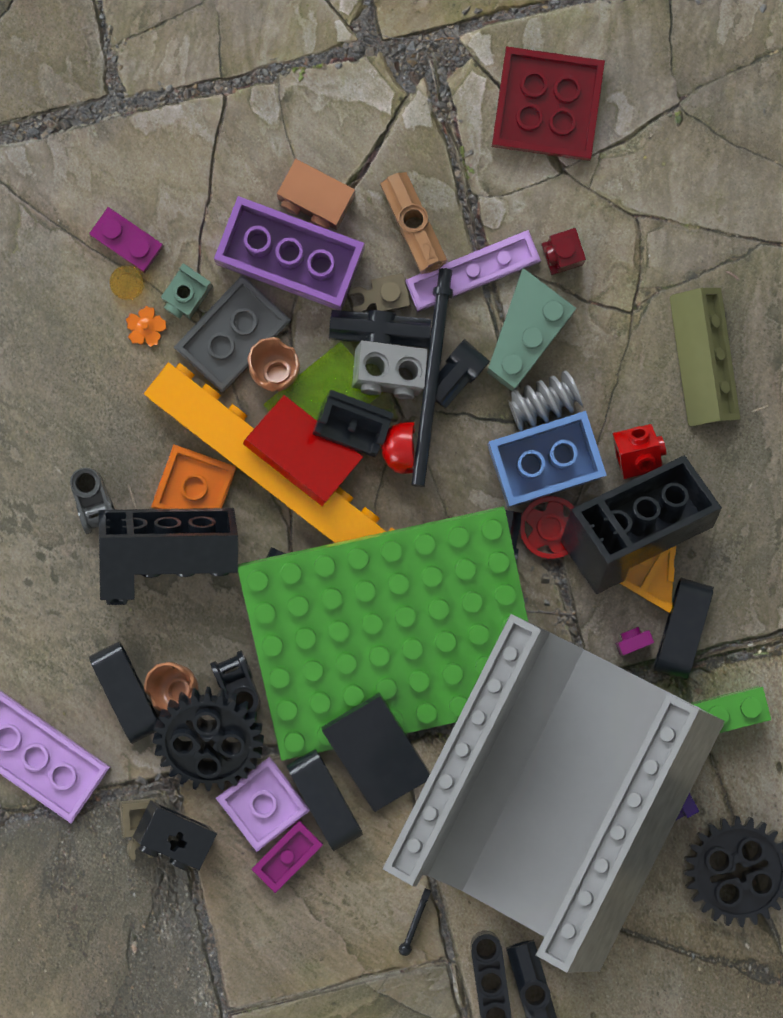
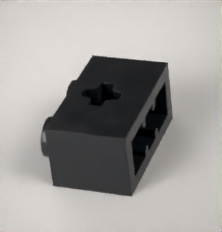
(160, 822)

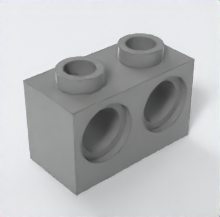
(389, 360)

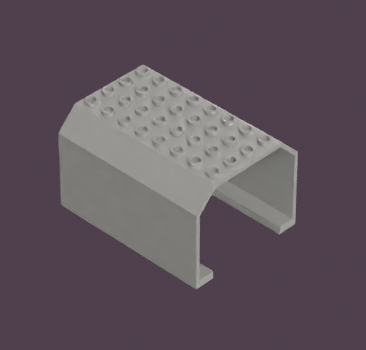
(556, 792)

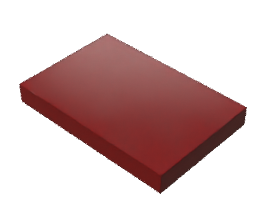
(306, 460)

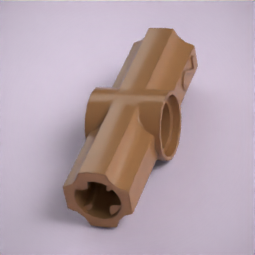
(406, 205)

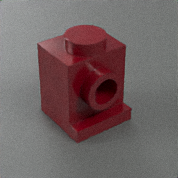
(563, 251)

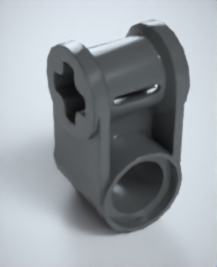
(90, 502)

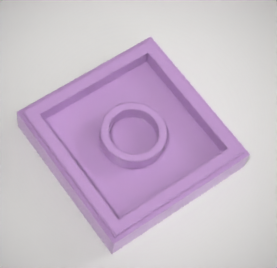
(263, 804)

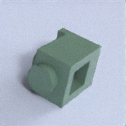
(198, 287)

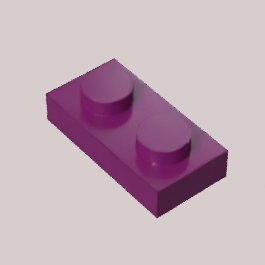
(126, 239)
(287, 856)

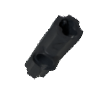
(380, 328)
(529, 972)

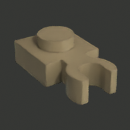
(387, 294)
(131, 815)

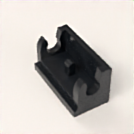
(352, 423)

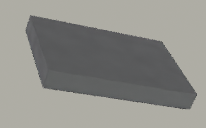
(228, 330)

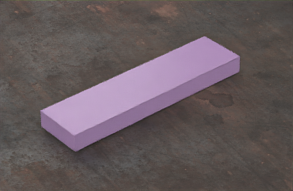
(477, 269)

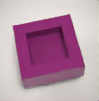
(633, 640)

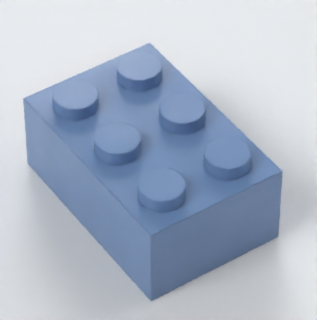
(546, 459)

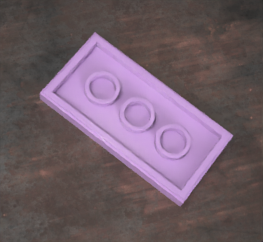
(46, 761)

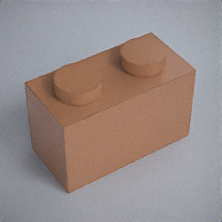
(315, 195)

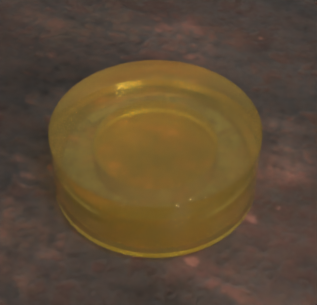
(126, 283)

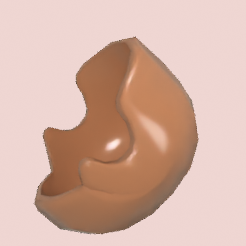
(273, 364)
(167, 681)

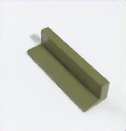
(704, 356)

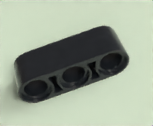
(683, 629)
(124, 691)
(324, 800)
(490, 964)

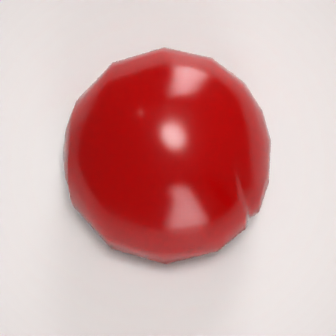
(399, 447)

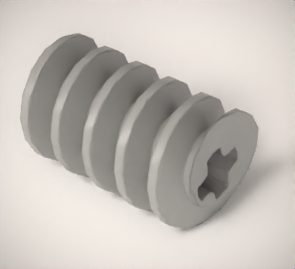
(544, 400)

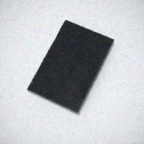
(376, 752)

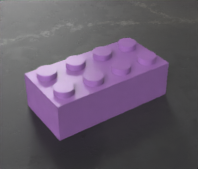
(289, 253)

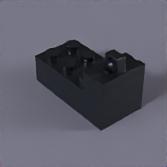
(638, 522)
(163, 543)

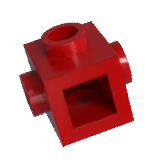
(638, 450)

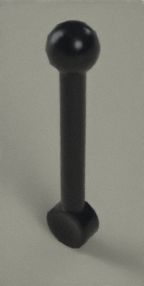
(405, 948)

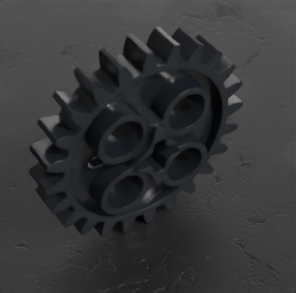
(208, 739)
(731, 840)

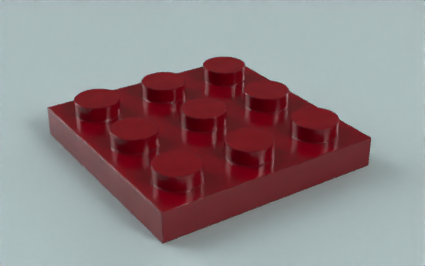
(548, 103)

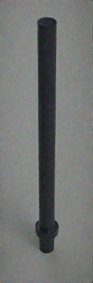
(442, 294)

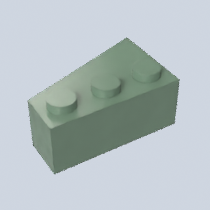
(528, 329)

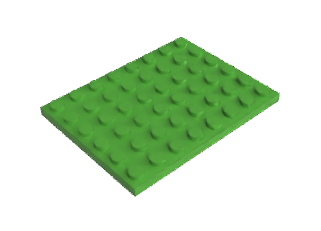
(384, 616)

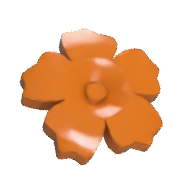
(145, 327)

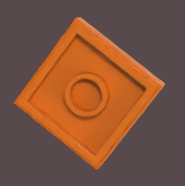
(193, 481)

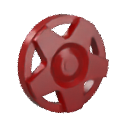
(546, 526)

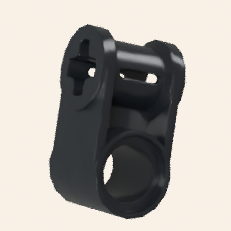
(237, 680)

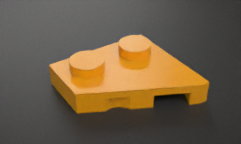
(654, 579)

